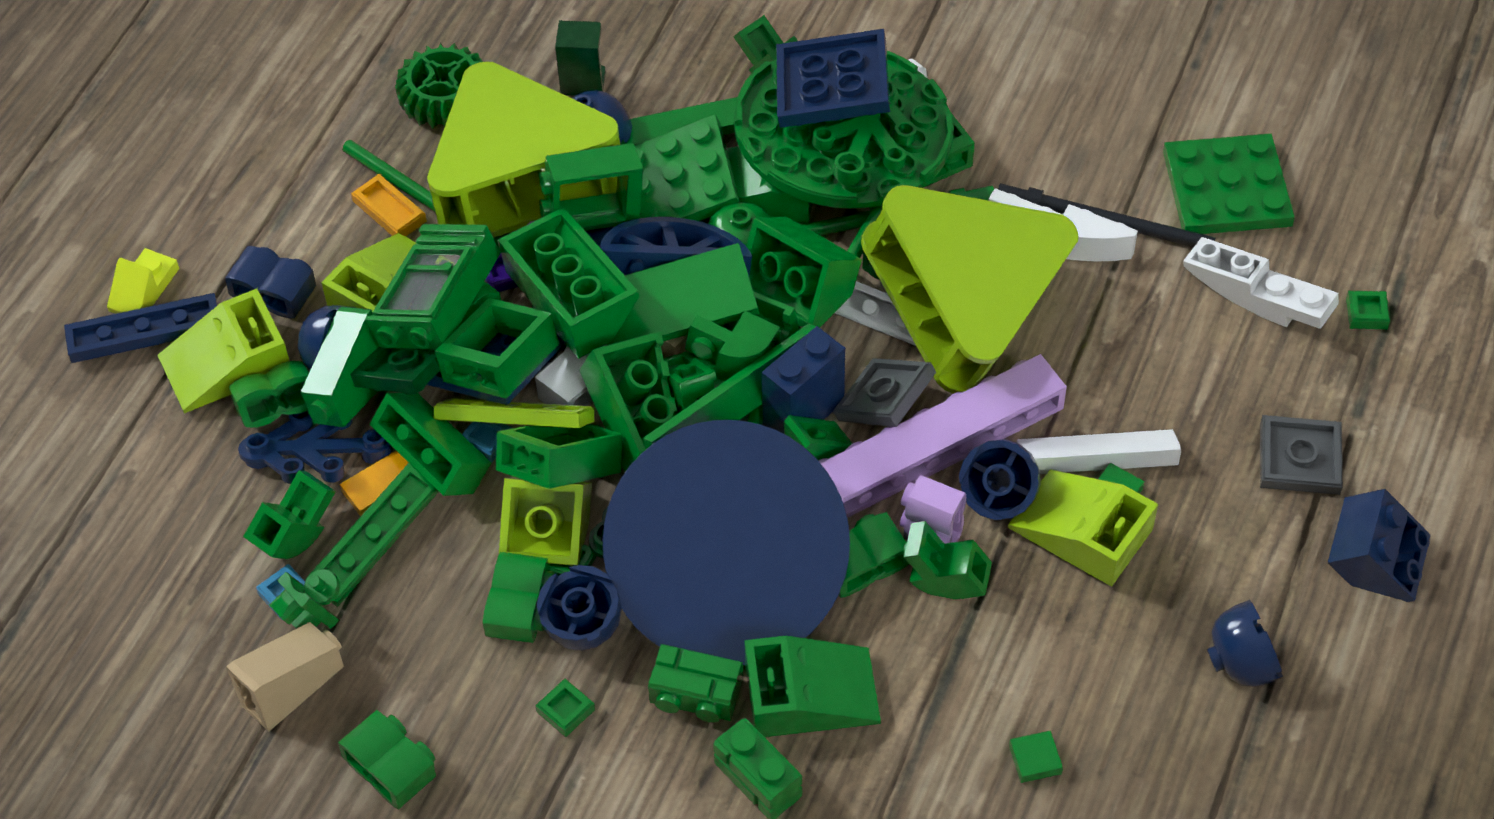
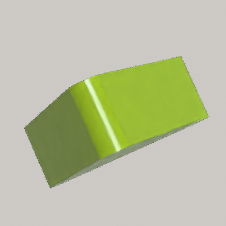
(499, 144)
(964, 273)

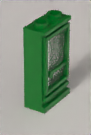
(434, 286)

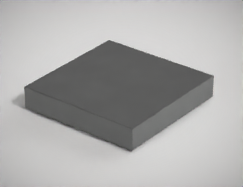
(884, 392)
(1301, 454)

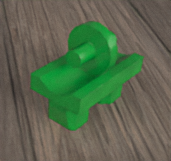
(305, 602)

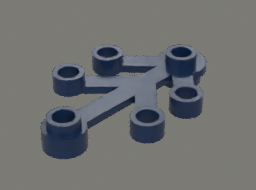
(266, 449)

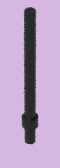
(1142, 226)

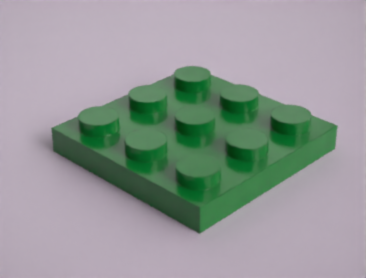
(687, 172)
(1228, 184)

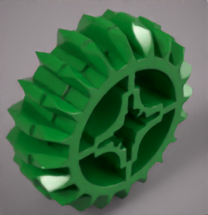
(431, 81)

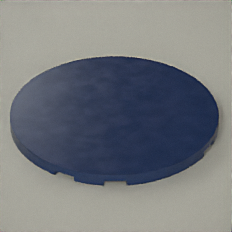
(726, 538)

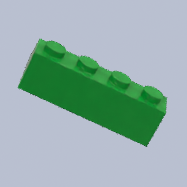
(570, 278)

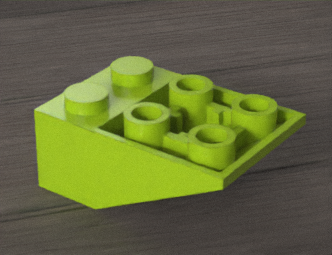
(366, 274)
(222, 347)
(1088, 522)

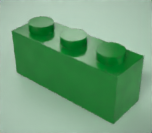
(430, 444)

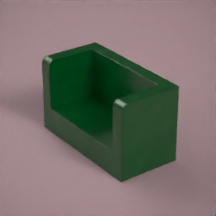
(579, 57)

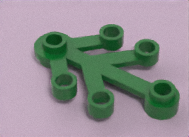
(850, 164)

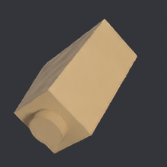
(285, 673)

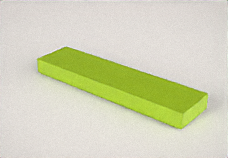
(514, 413)

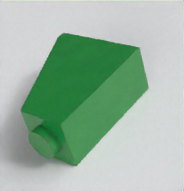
(329, 386)

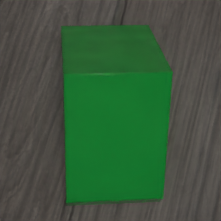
(818, 436)

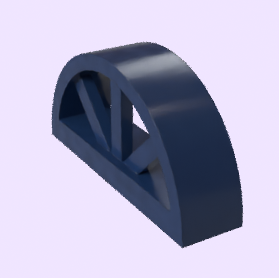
(661, 240)

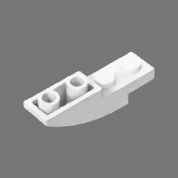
(1098, 237)
(1252, 285)

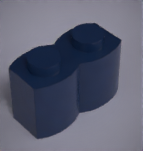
(280, 281)

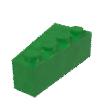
(630, 390)

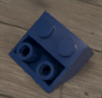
(1379, 546)

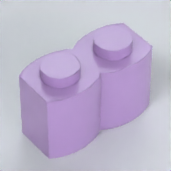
(937, 505)

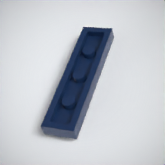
(135, 328)

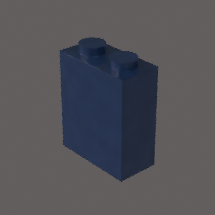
(804, 380)

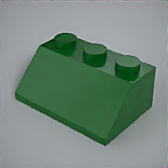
(800, 268)

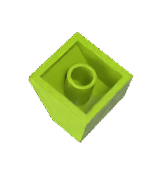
(538, 518)

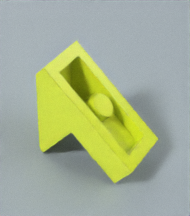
(140, 282)

